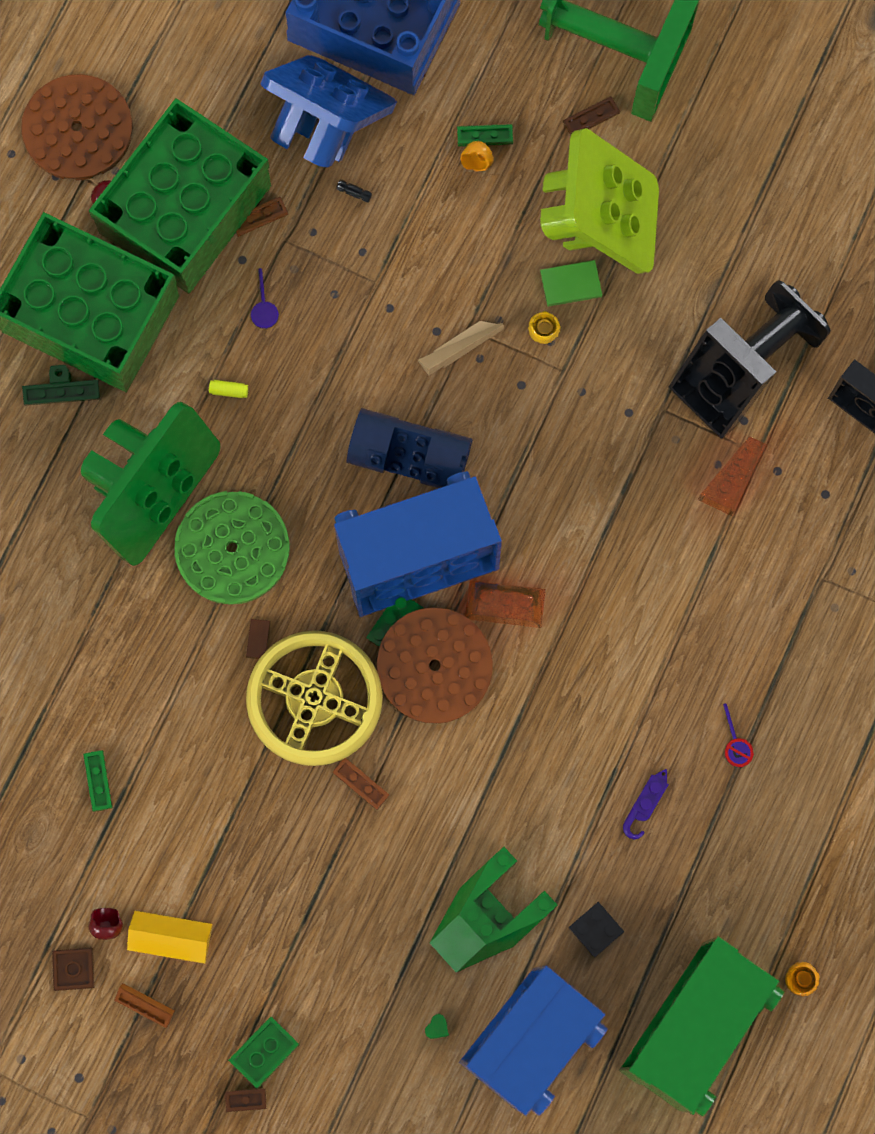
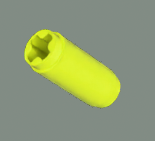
(228, 389)

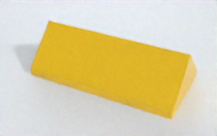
(169, 937)

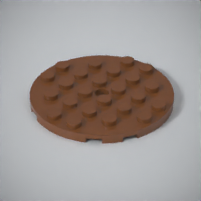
(71, 101)
(463, 662)

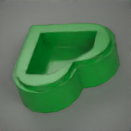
(437, 1028)

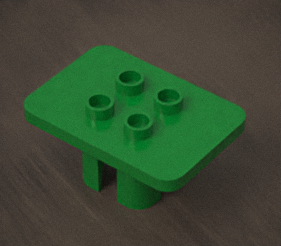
(154, 481)

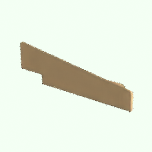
(459, 346)

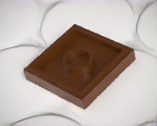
(73, 969)

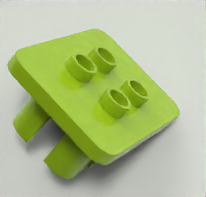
(607, 203)

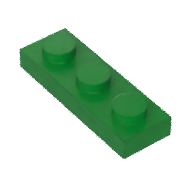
(485, 133)
(98, 781)

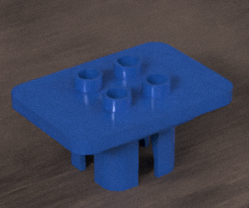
(325, 92)

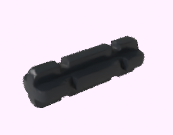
(354, 191)

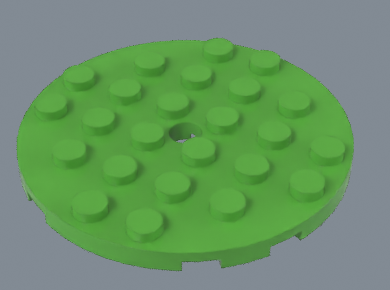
(227, 575)

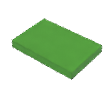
(571, 283)

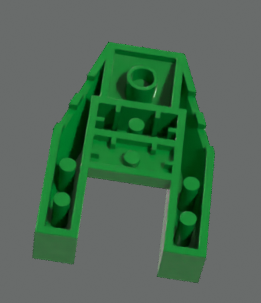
(479, 924)

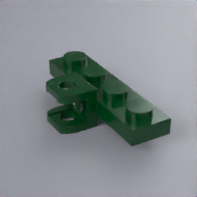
(60, 389)

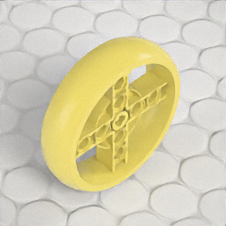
(293, 748)

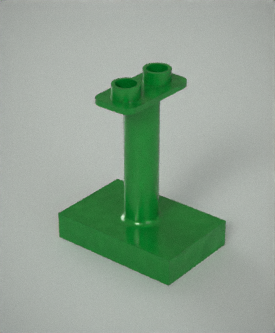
(658, 52)

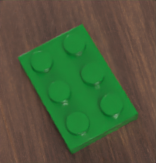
(390, 617)
(264, 1052)

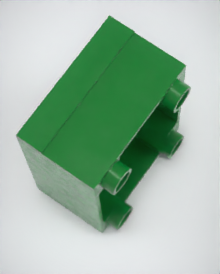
(182, 194)
(85, 301)
(700, 1026)

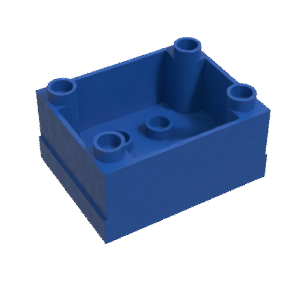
(375, 37)
(416, 543)
(533, 1040)

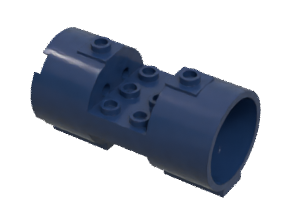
(407, 449)

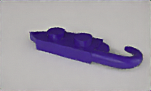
(646, 802)

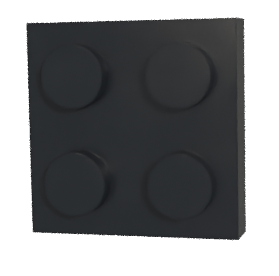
(596, 929)

